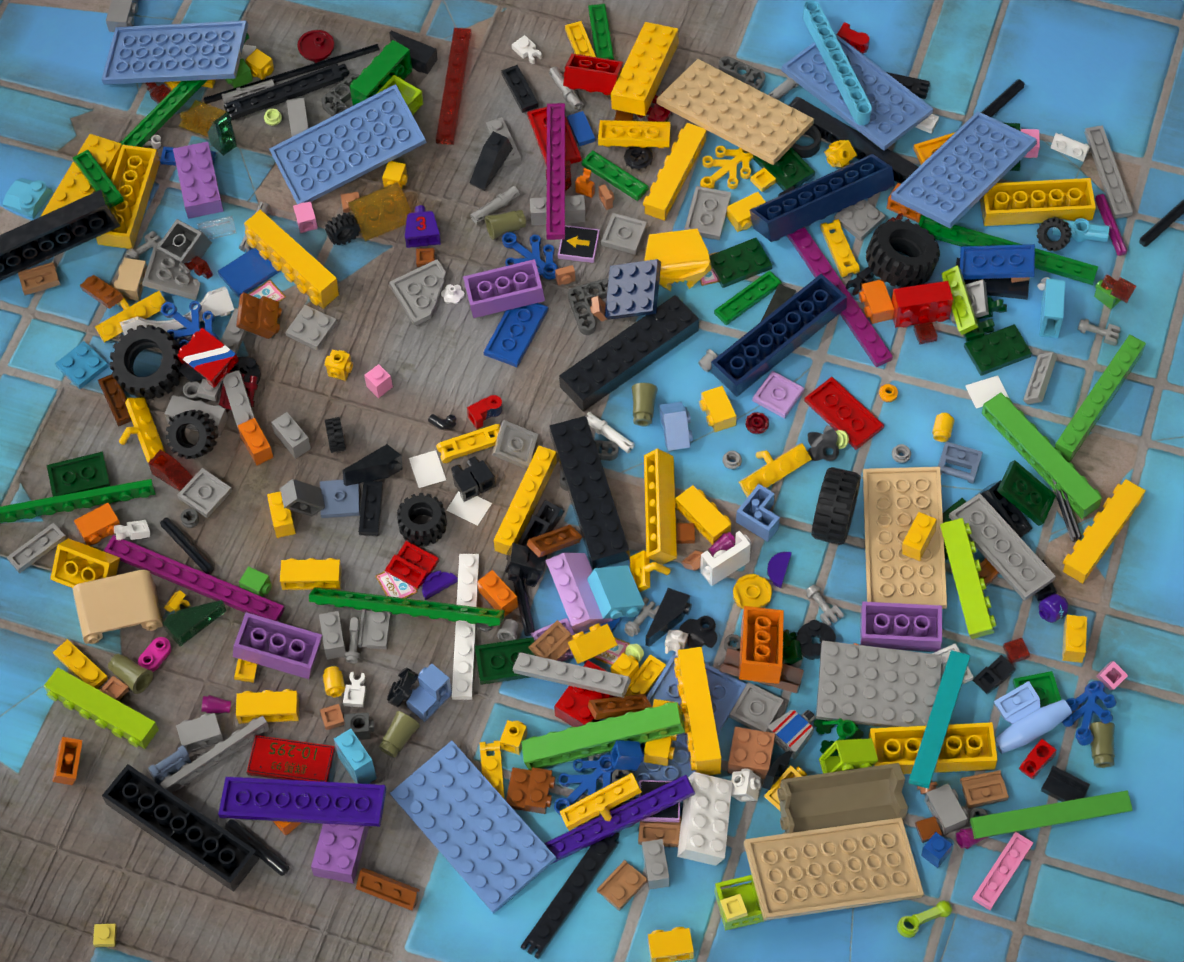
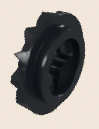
(634, 152)

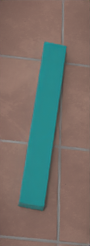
(939, 719)

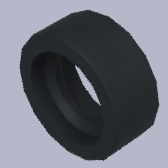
(809, 151)

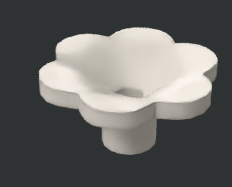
(452, 294)

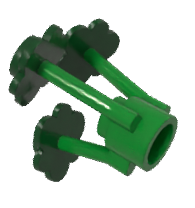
(846, 731)

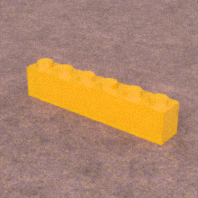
(675, 171)
(525, 499)
(660, 506)
(1103, 531)

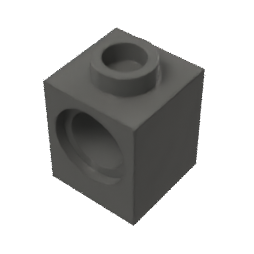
(355, 719)

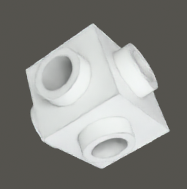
(745, 785)

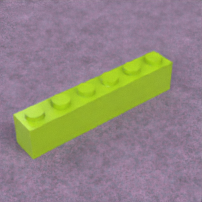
(967, 578)
(100, 708)

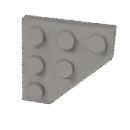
(170, 276)
(420, 291)

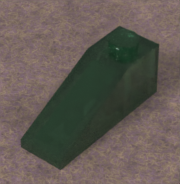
(222, 134)
(190, 621)

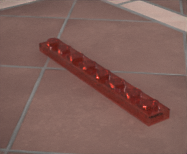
(453, 86)

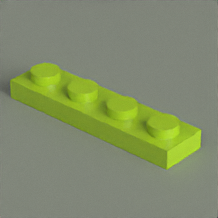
(961, 304)

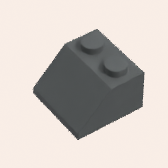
(184, 242)

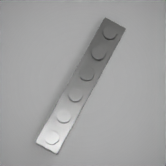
(1108, 172)
(232, 339)
(571, 675)
(211, 758)

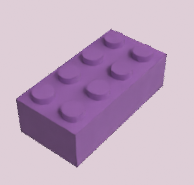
(198, 180)
(504, 288)
(901, 626)
(277, 645)
(339, 852)

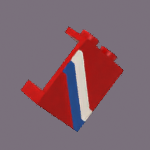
(208, 356)

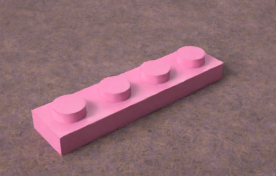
(1002, 871)

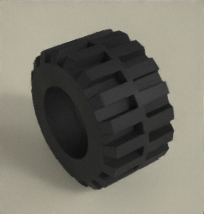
(178, 439)
(425, 532)

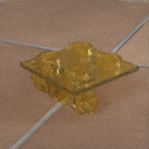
(200, 118)

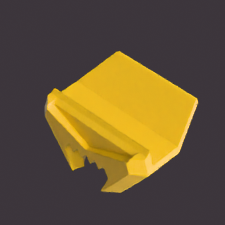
(681, 256)

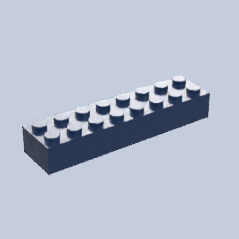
(822, 197)
(778, 335)

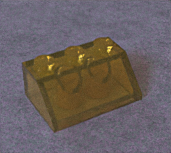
(380, 211)

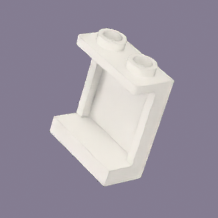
(728, 562)

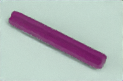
(1109, 220)

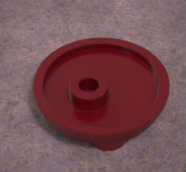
(315, 45)

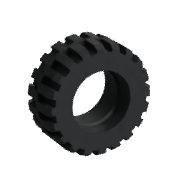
(910, 240)
(128, 350)
(836, 505)

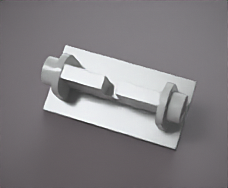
(1070, 147)

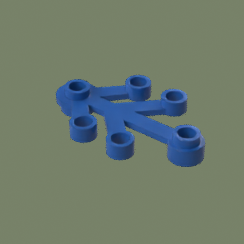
(543, 267)
(193, 326)
(1093, 691)
(588, 781)

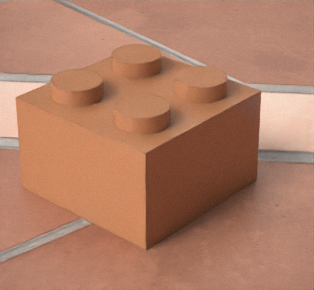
(751, 751)

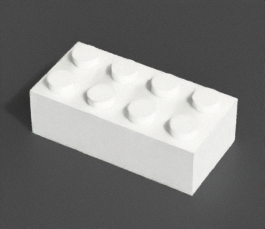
(705, 820)

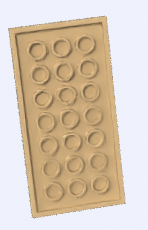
(735, 111)
(890, 508)
(833, 868)

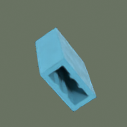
(1052, 308)
(615, 592)
(355, 758)

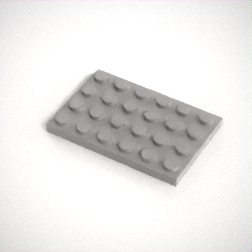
(876, 685)

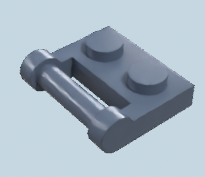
(962, 457)
(169, 765)

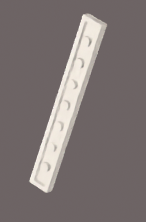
(465, 632)

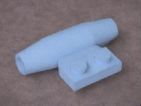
(1028, 720)

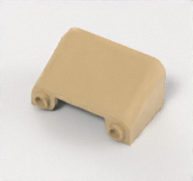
(117, 604)

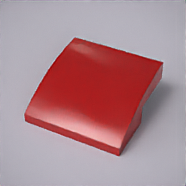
(412, 565)

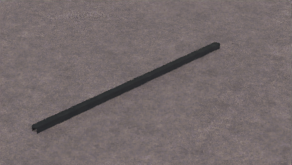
(299, 71)

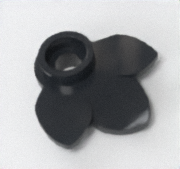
(821, 443)
(697, 634)

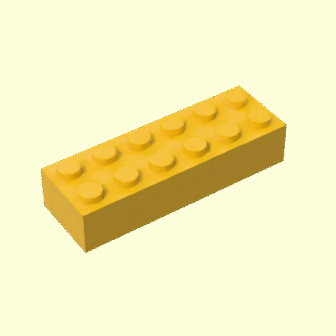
(644, 68)
(134, 180)
(74, 184)
(1037, 201)
(291, 259)
(697, 711)
(964, 748)

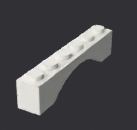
(216, 301)

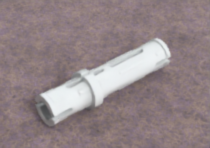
(602, 428)

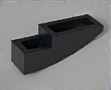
(542, 523)

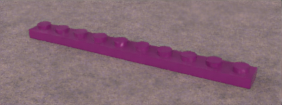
(555, 172)
(852, 314)
(194, 579)

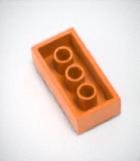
(761, 645)

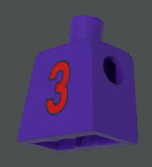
(421, 228)

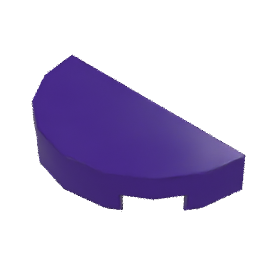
(777, 567)
(437, 582)

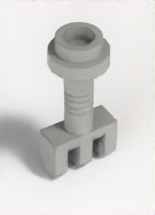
(151, 239)
(1111, 333)
(813, 592)
(632, 628)
(352, 655)

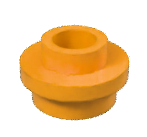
(888, 397)

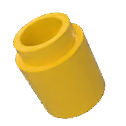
(943, 427)
(333, 681)

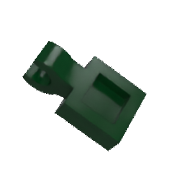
(996, 306)
(985, 326)
(791, 648)

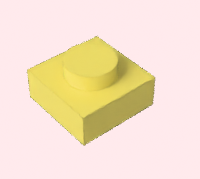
(733, 908)
(104, 935)

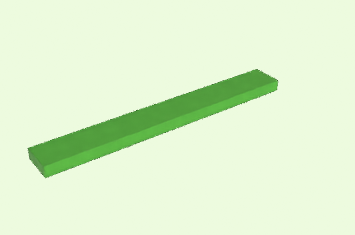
(1051, 814)

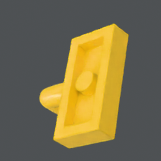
(641, 568)

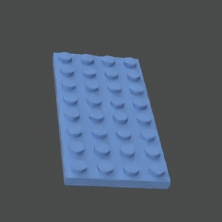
(175, 52)
(893, 105)
(347, 145)
(963, 169)
(724, 694)
(473, 826)

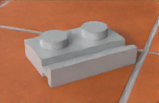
(374, 629)

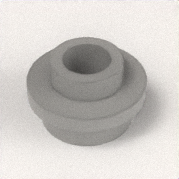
(901, 448)
(732, 455)

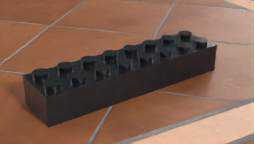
(56, 233)
(629, 353)
(589, 492)
(180, 827)

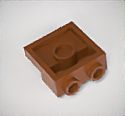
(258, 315)
(530, 789)

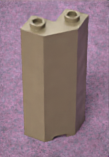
(842, 798)

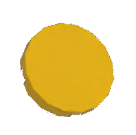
(752, 591)

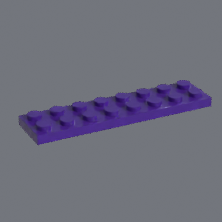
(302, 801)

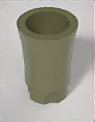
(506, 222)
(643, 403)
(131, 673)
(398, 734)
(1103, 744)

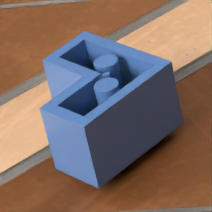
(675, 425)
(755, 513)
(431, 693)

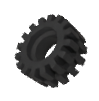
(342, 229)
(1054, 245)
(335, 434)

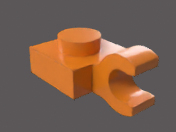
(584, 185)

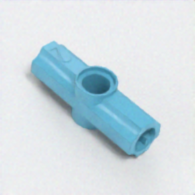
(1083, 230)

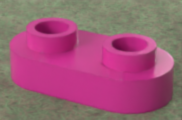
(156, 654)

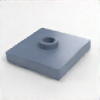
(339, 499)

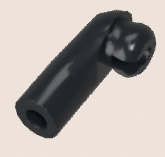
(442, 424)

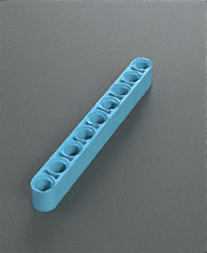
(837, 62)

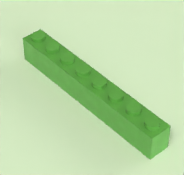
(1100, 397)
(1041, 454)
(601, 736)

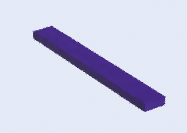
(621, 818)

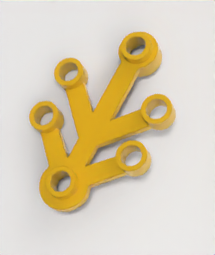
(727, 166)

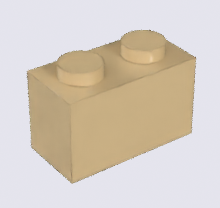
(131, 278)

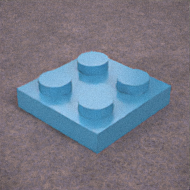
(81, 365)

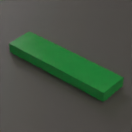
(600, 31)
(615, 175)
(97, 177)
(747, 297)

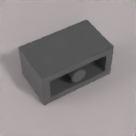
(302, 497)

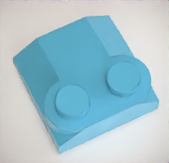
(27, 197)

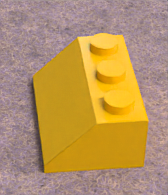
(81, 563)

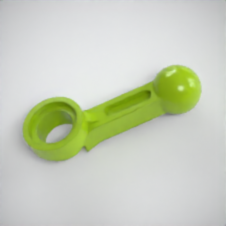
(942, 909)

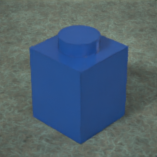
(626, 755)
(936, 850)

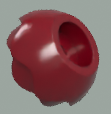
(761, 419)

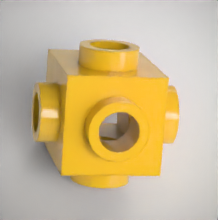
(840, 153)
(338, 364)

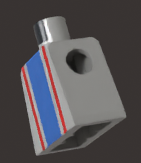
(792, 731)

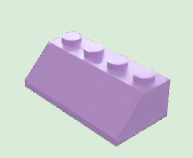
(570, 577)

